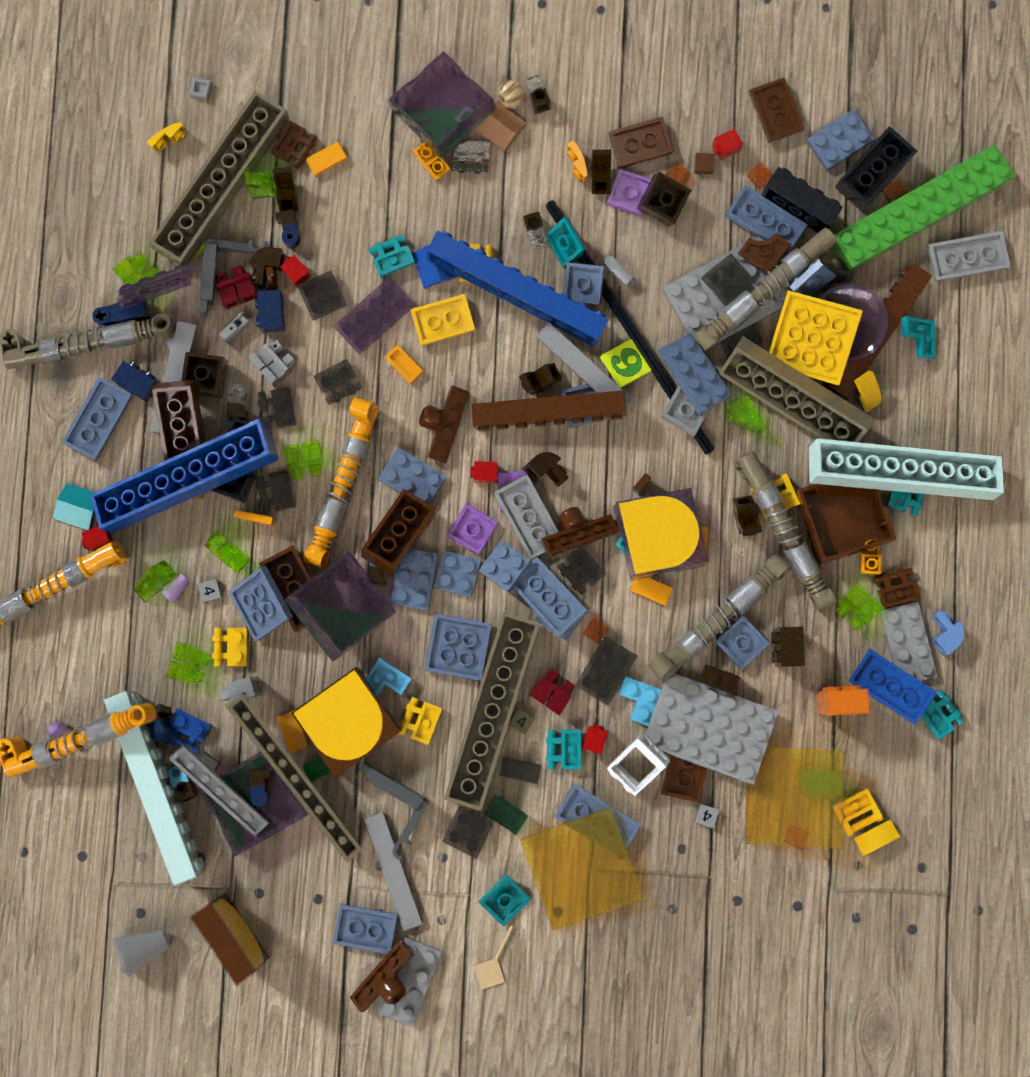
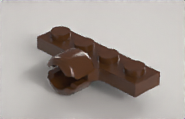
(444, 423)
(578, 532)
(384, 979)

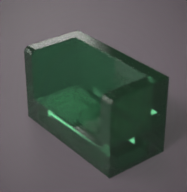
(505, 814)

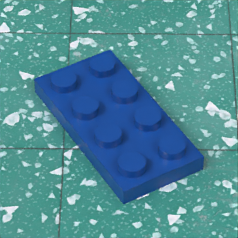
(893, 686)

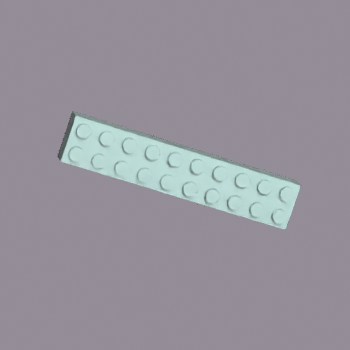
(905, 469)
(157, 795)

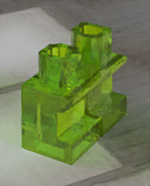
(131, 269)
(296, 462)
(863, 613)
(184, 671)

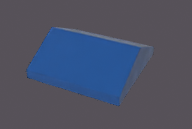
(428, 272)

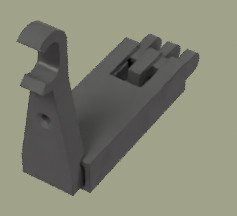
(209, 264)
(401, 792)

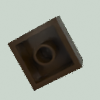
(664, 199)
(207, 371)
(788, 647)

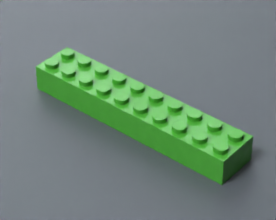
(922, 208)

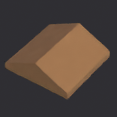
(501, 127)

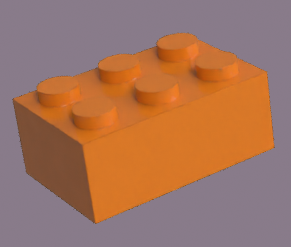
(843, 700)

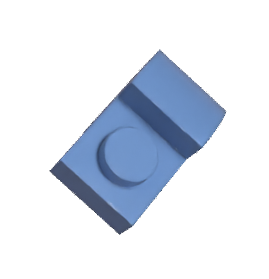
(951, 634)

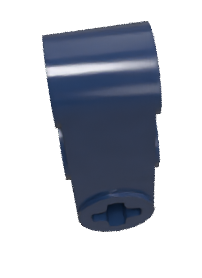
(115, 315)

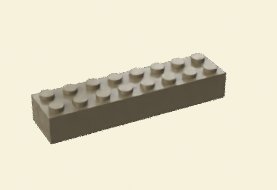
(794, 394)

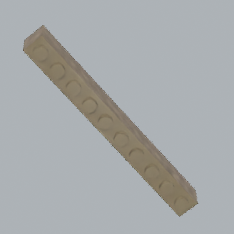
(293, 777)

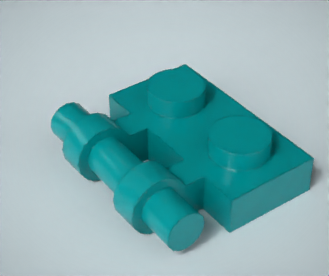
(394, 260)
(901, 500)
(936, 719)
(570, 749)

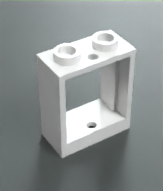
(651, 751)

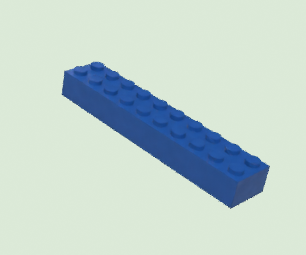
(516, 288)
(184, 476)

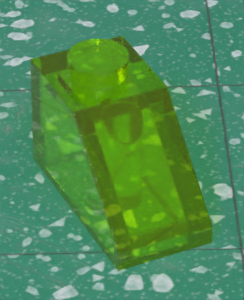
(259, 184)
(745, 415)
(227, 552)
(154, 580)

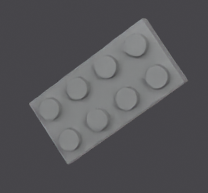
(968, 256)
(682, 413)
(526, 514)
(908, 640)
(416, 979)

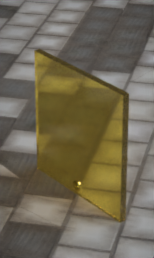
(797, 799)
(581, 868)

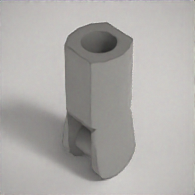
(618, 270)
(232, 329)

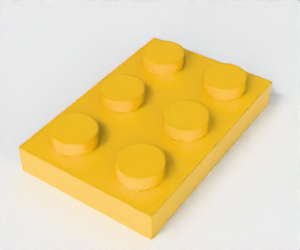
(442, 320)

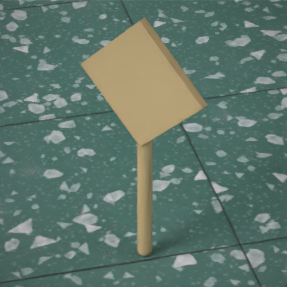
(489, 972)

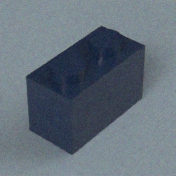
(271, 311)
(135, 381)

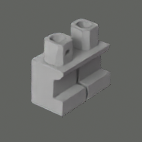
(270, 364)
(247, 686)

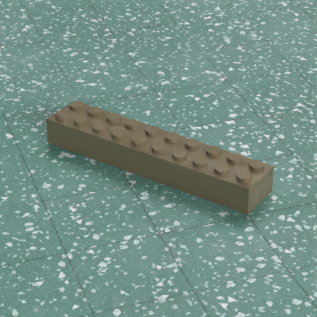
(219, 179)
(492, 711)

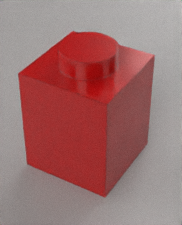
(727, 144)
(295, 270)
(484, 472)
(95, 539)
(595, 739)

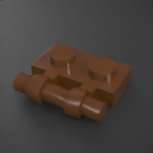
(290, 140)
(900, 593)

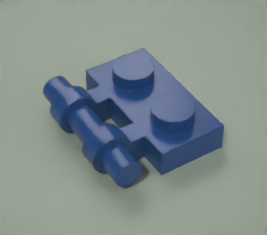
(189, 725)

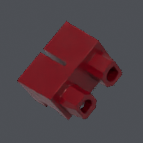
(227, 288)
(560, 696)

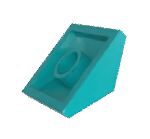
(565, 242)
(75, 507)
(505, 900)

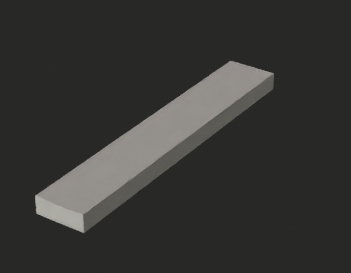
(181, 344)
(577, 361)
(219, 790)
(393, 871)

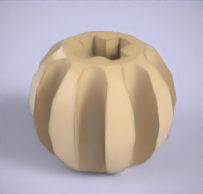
(511, 94)

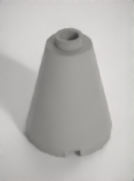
(140, 949)

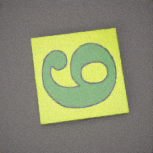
(625, 363)

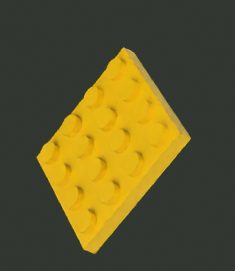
(815, 336)

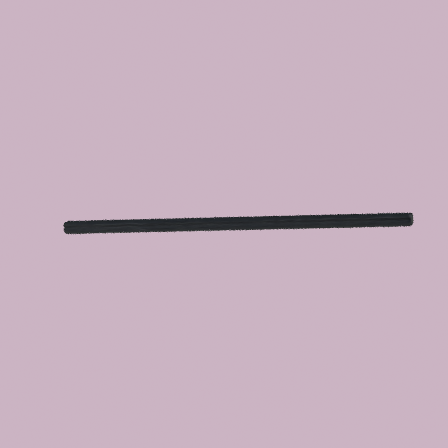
(633, 333)

